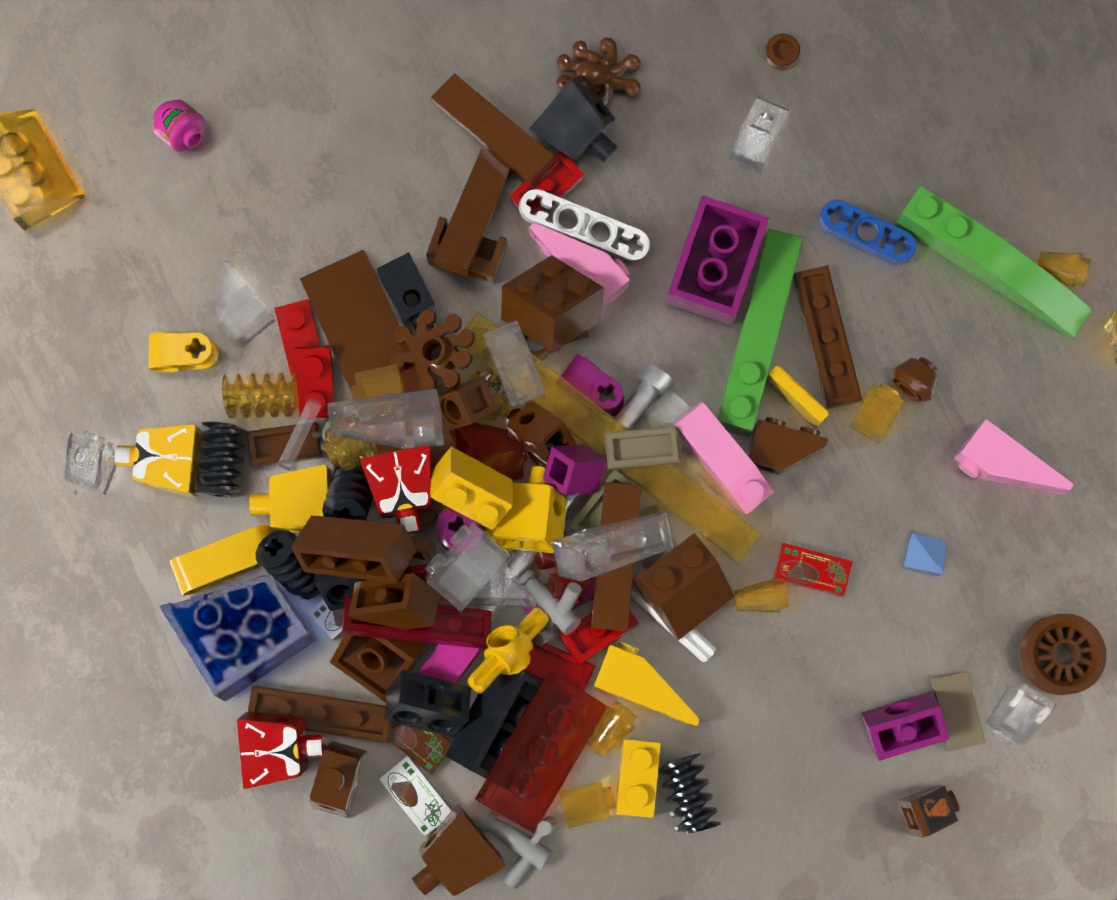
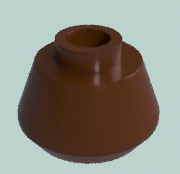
(916, 378)

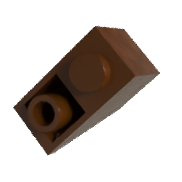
(781, 448)

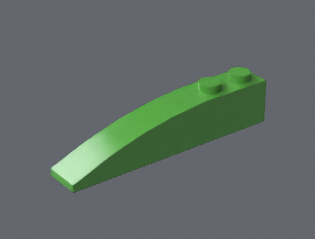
(992, 261)
(759, 333)

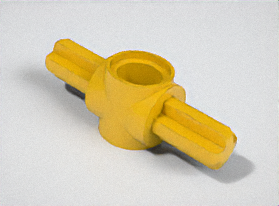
(508, 650)

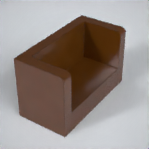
(487, 260)

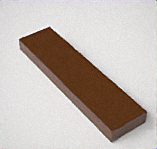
(493, 129)
(472, 214)
(827, 337)
(614, 587)
(325, 713)

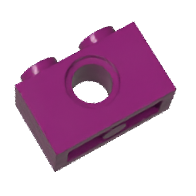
(905, 726)

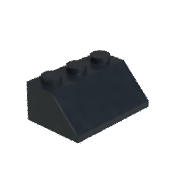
(493, 722)

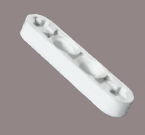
(585, 221)

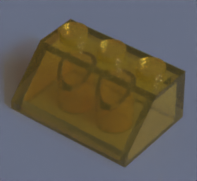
(32, 170)

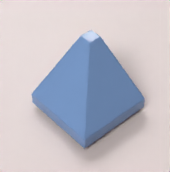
(925, 554)

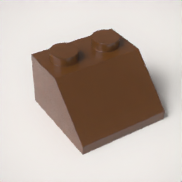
(685, 586)
(376, 660)

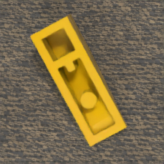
(636, 681)

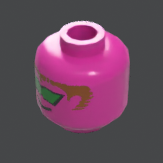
(178, 125)

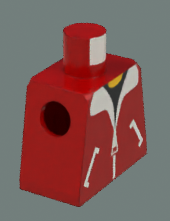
(401, 484)
(274, 747)

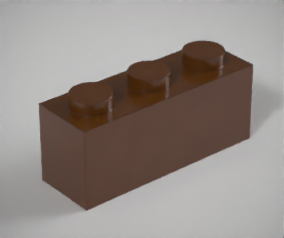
(354, 548)

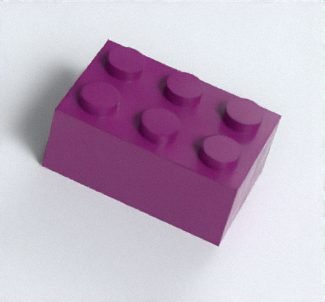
(717, 260)

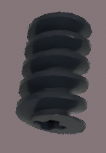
(221, 460)
(348, 495)
(279, 560)
(688, 794)

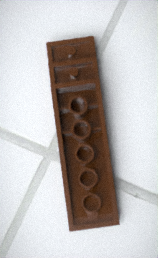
(361, 333)

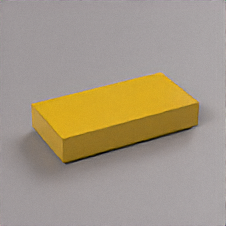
(797, 396)

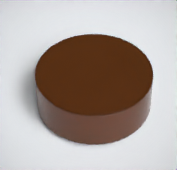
(782, 51)

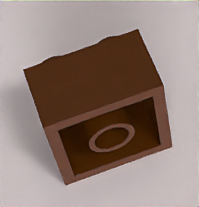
(552, 303)

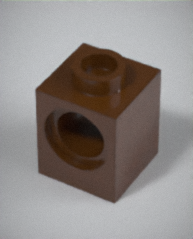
(466, 403)

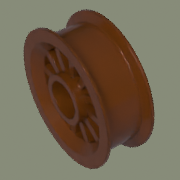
(1086, 633)

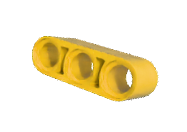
(218, 560)

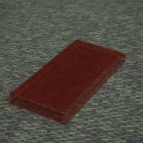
(541, 752)

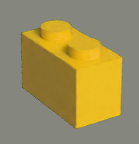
(471, 488)
(638, 778)

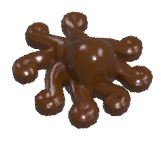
(600, 72)
(434, 350)

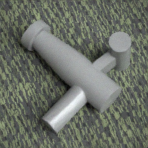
(558, 609)
(527, 847)

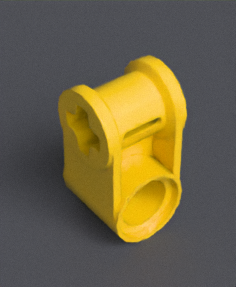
(175, 352)

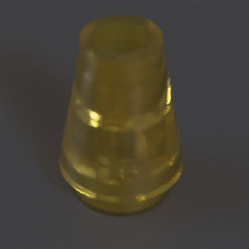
(1065, 267)
(763, 596)
(612, 728)

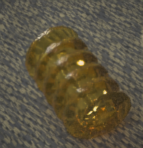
(259, 396)

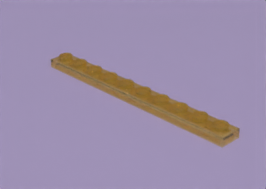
(662, 482)

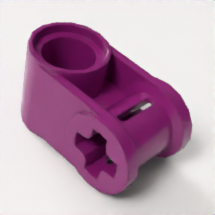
(593, 382)

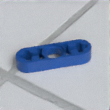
(881, 226)

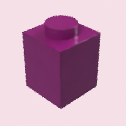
(574, 469)

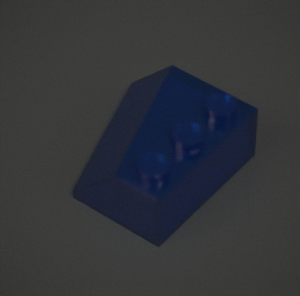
(238, 633)

